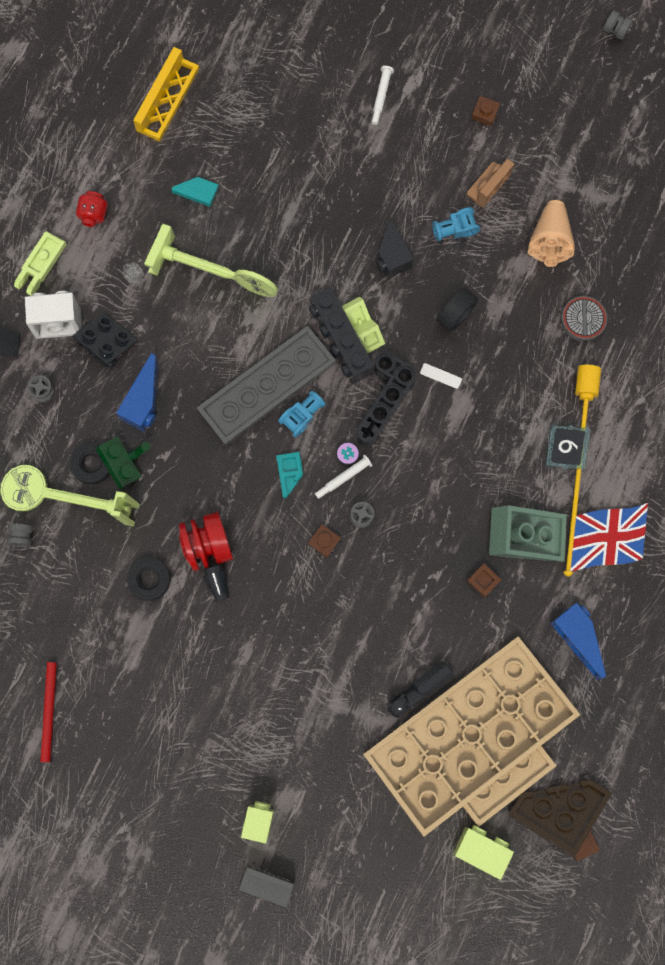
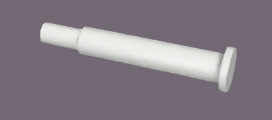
(381, 94)
(344, 476)

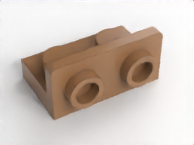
(490, 182)

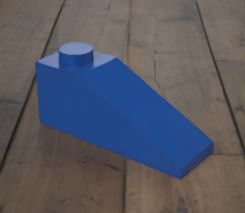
(140, 402)
(580, 636)

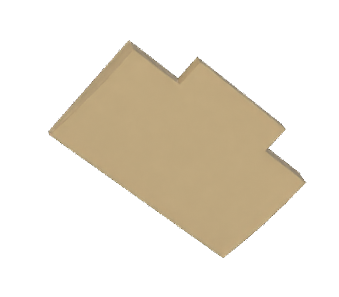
(475, 741)

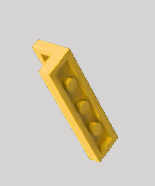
(159, 90)

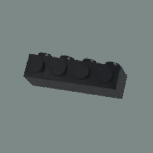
(341, 335)

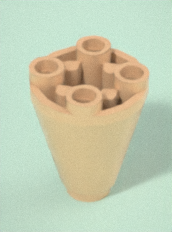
(552, 237)

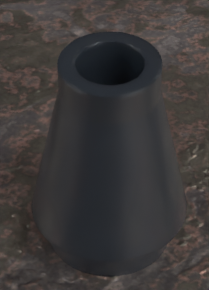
(217, 581)

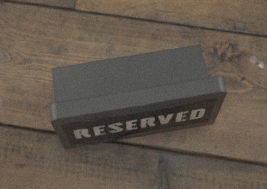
(267, 885)

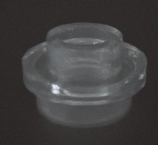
(132, 272)

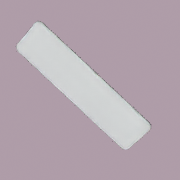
(441, 376)

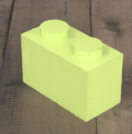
(258, 822)
(482, 852)

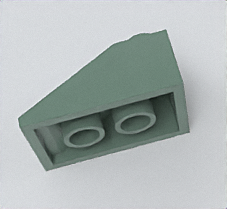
(527, 534)

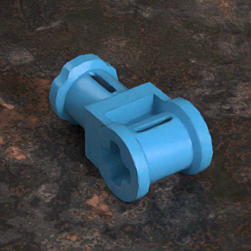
(459, 224)
(300, 415)

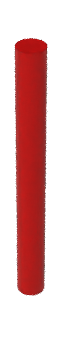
(48, 712)

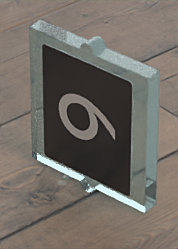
(568, 447)

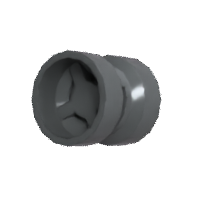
(622, 27)

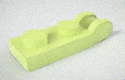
(40, 262)

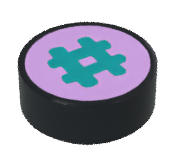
(347, 454)

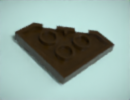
(562, 813)

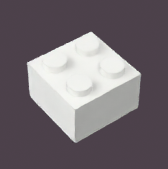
(53, 314)

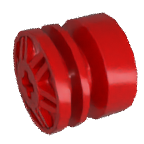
(205, 541)

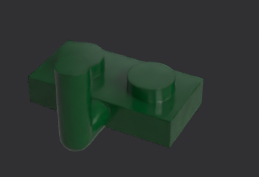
(120, 462)

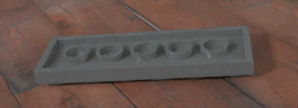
(266, 385)

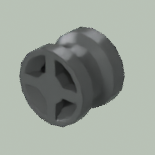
(37, 385)
(363, 510)
(20, 535)

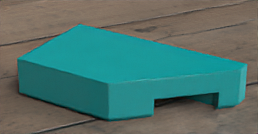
(197, 190)
(289, 471)

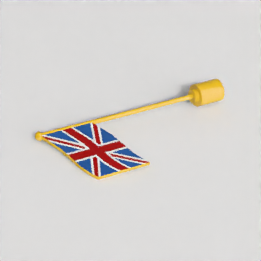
(607, 534)

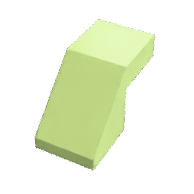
(363, 325)

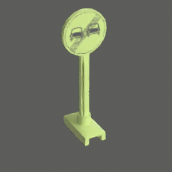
(162, 250)
(27, 487)

